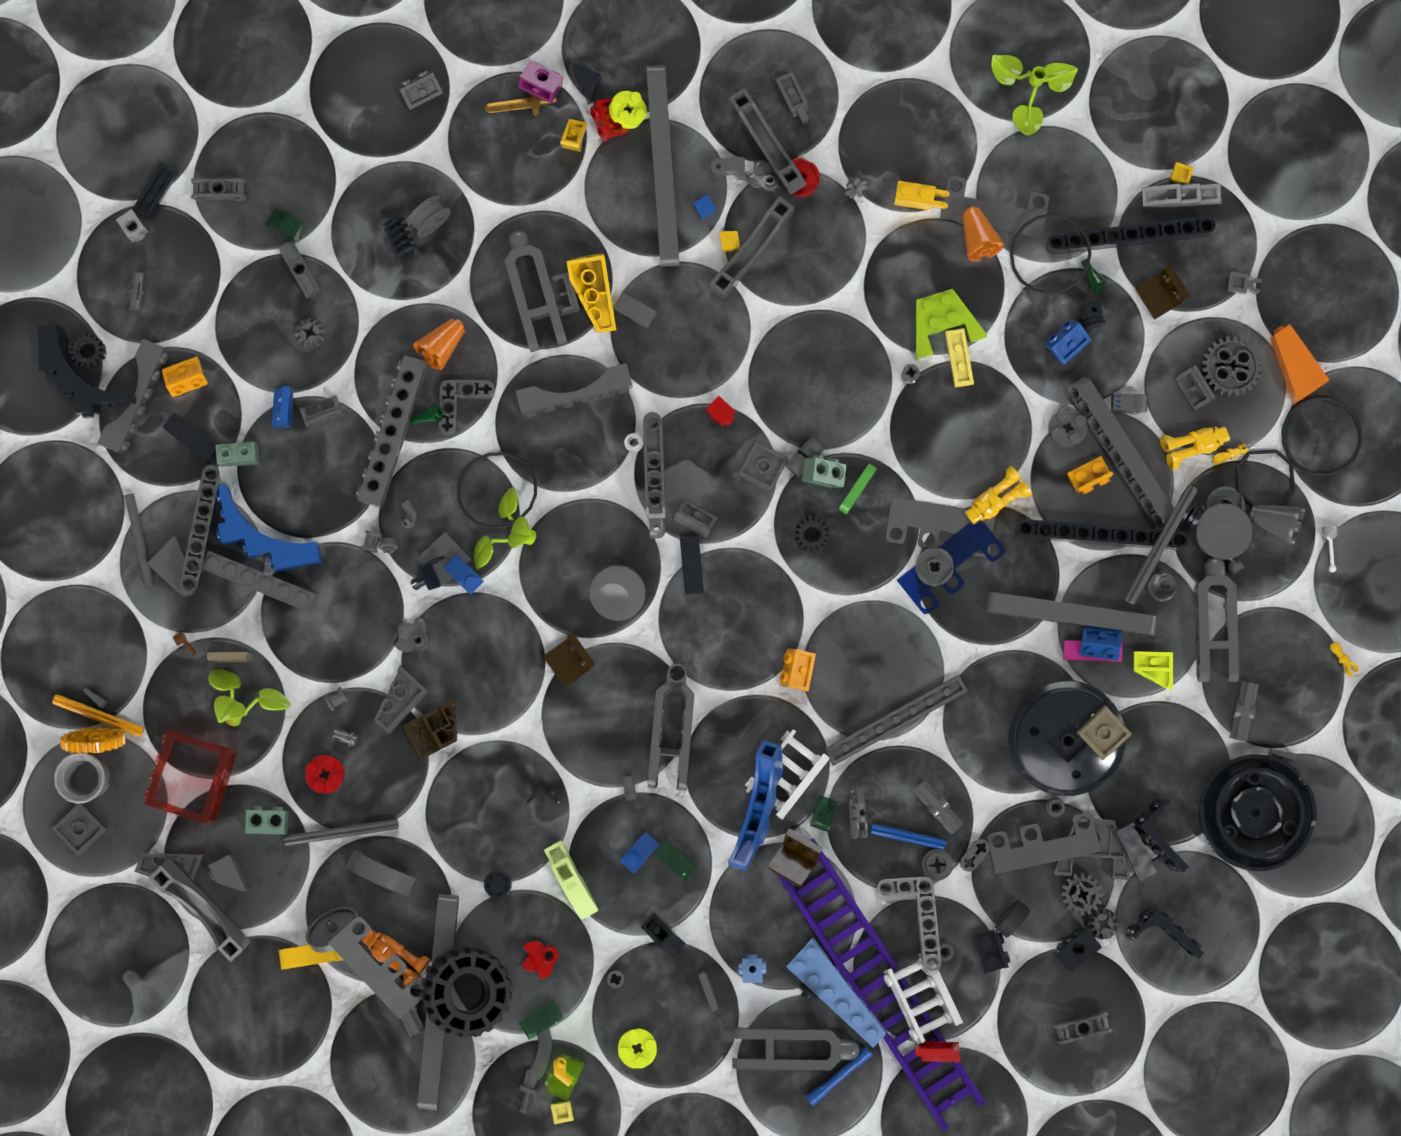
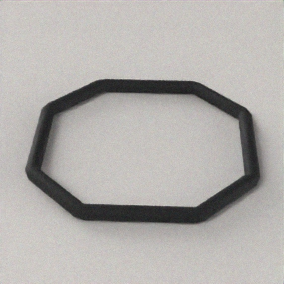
(1265, 452)

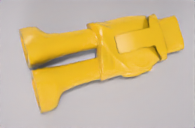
(1203, 440)
(989, 504)

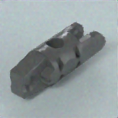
(857, 814)

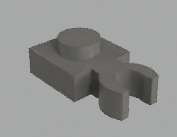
(1240, 283)

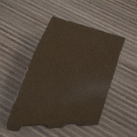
(433, 730)

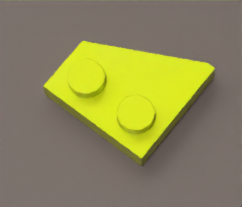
(1155, 667)

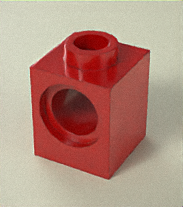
(721, 412)

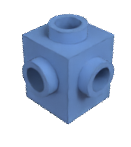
(752, 976)

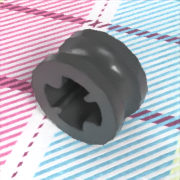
(613, 984)

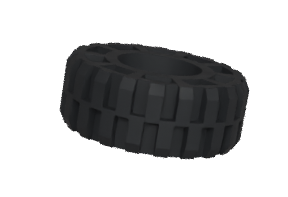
(490, 1006)

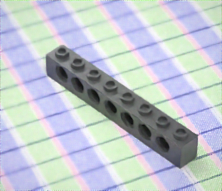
(377, 497)

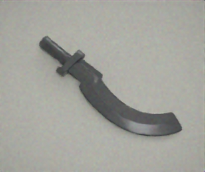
(537, 1070)

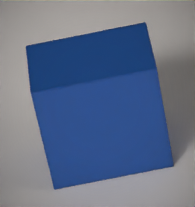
(704, 207)

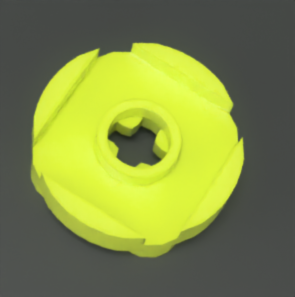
(634, 102)
(627, 1053)

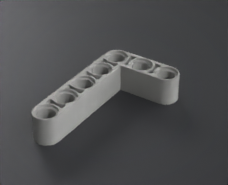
(922, 915)

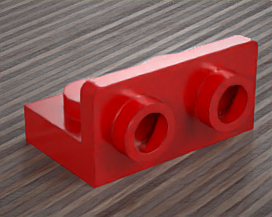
(605, 125)
(938, 1051)

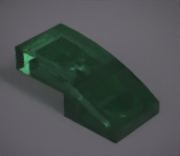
(675, 860)
(541, 1020)

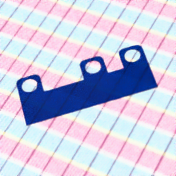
(960, 548)

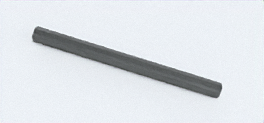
(1160, 544)

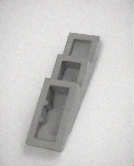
(1181, 195)

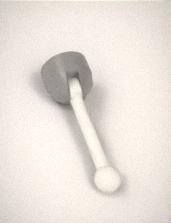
(1330, 533)

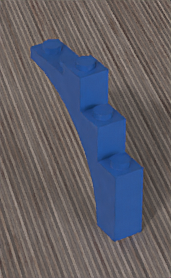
(237, 529)
(763, 798)

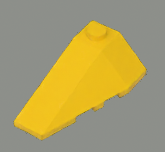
(591, 284)

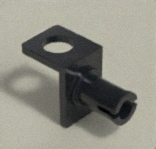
(428, 576)

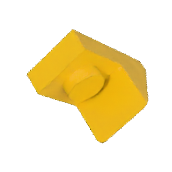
(573, 135)

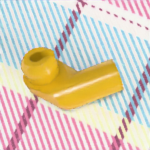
(560, 1071)

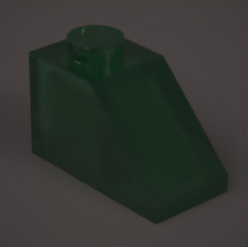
(286, 225)

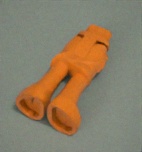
(384, 947)

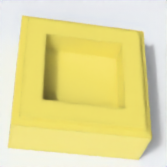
(562, 1112)

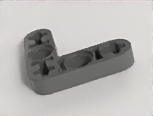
(457, 393)

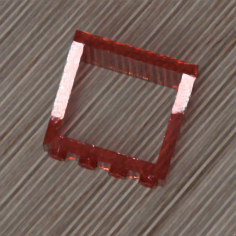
(218, 785)

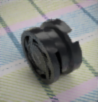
(1193, 514)
(497, 884)

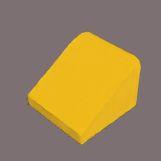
(729, 241)

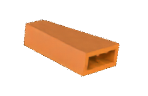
(1297, 364)

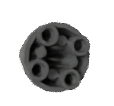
(1279, 520)

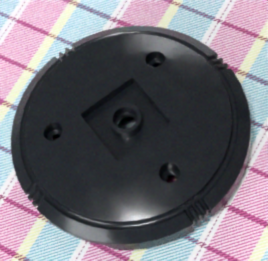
(1043, 756)
(1280, 797)

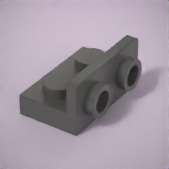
(420, 89)

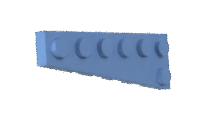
(825, 980)

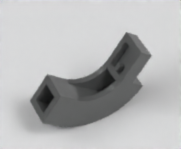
(380, 873)

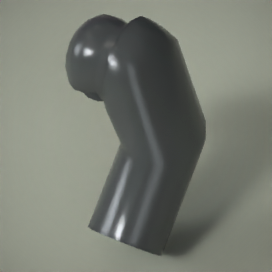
(411, 515)

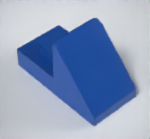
(463, 574)
(639, 852)

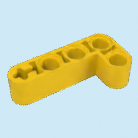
(304, 956)

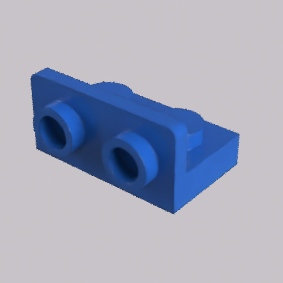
(1068, 341)
(282, 407)
(1101, 643)

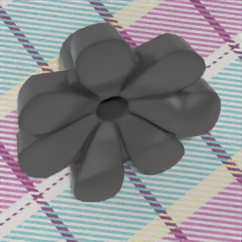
(855, 187)

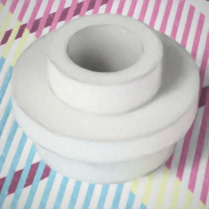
(633, 436)

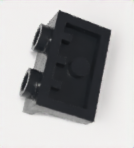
(991, 951)

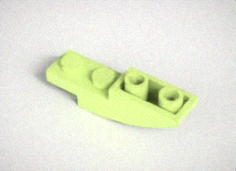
(570, 880)

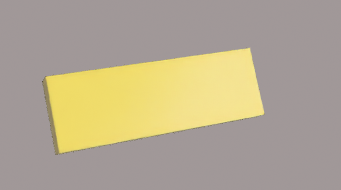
(959, 357)

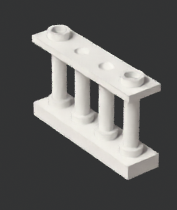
(805, 776)
(941, 998)

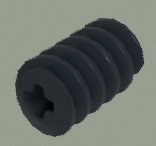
(398, 238)

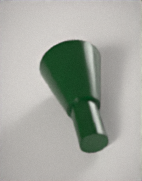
(1095, 280)
(431, 414)

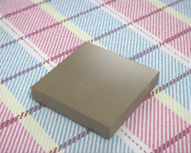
(222, 657)
(1104, 732)

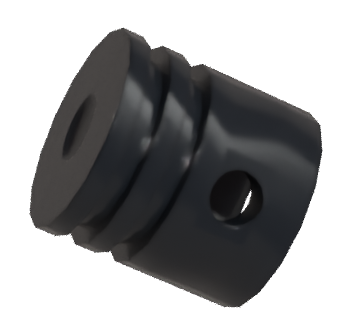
(1091, 315)

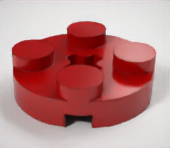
(812, 177)
(335, 778)

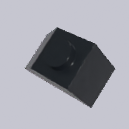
(663, 935)

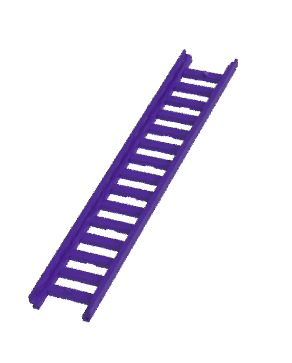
(850, 977)

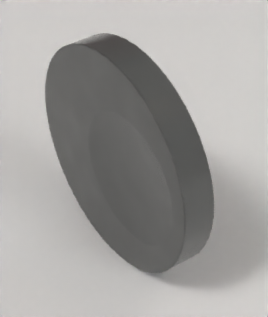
(1223, 531)
(617, 592)
(328, 926)

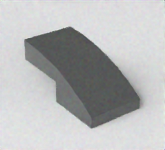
(635, 310)

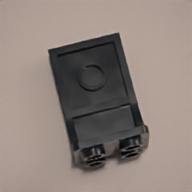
(1147, 826)
(1152, 918)

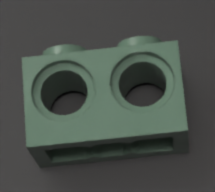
(237, 454)
(828, 473)
(266, 825)

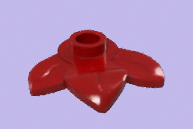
(537, 958)

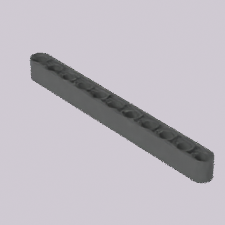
(662, 166)
(434, 1037)

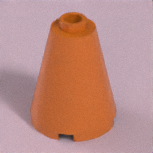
(980, 235)
(440, 343)

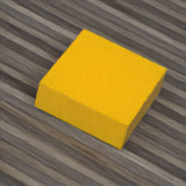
(1181, 174)

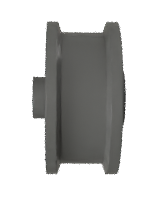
(428, 216)

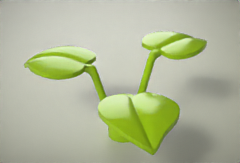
(1059, 78)
(519, 534)
(230, 710)

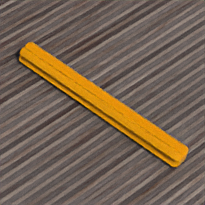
(98, 715)

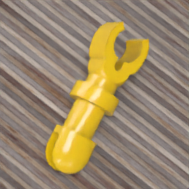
(1229, 454)
(1344, 659)

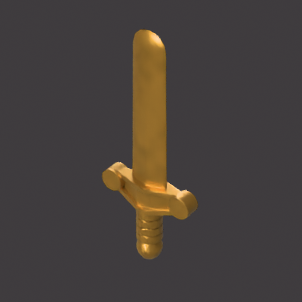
(531, 102)

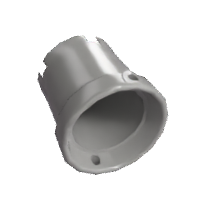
(81, 778)

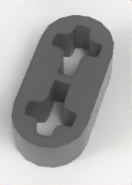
(978, 858)

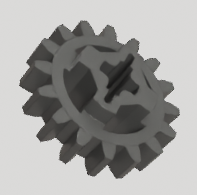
(1085, 903)

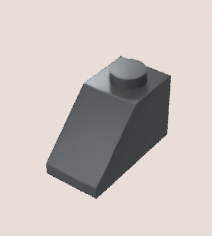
(228, 873)

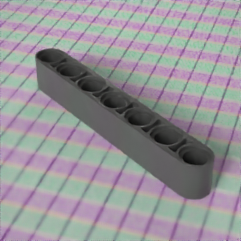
(201, 521)

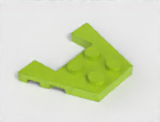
(939, 314)

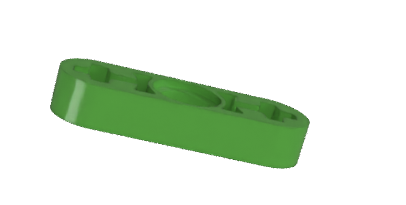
(857, 489)

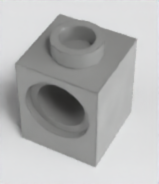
(127, 220)

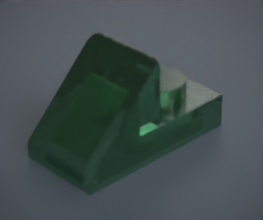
(823, 813)

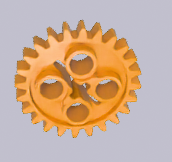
(92, 740)

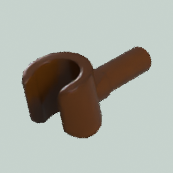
(181, 638)

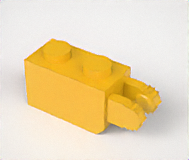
(919, 196)

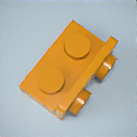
(184, 376)
(1090, 474)
(797, 669)

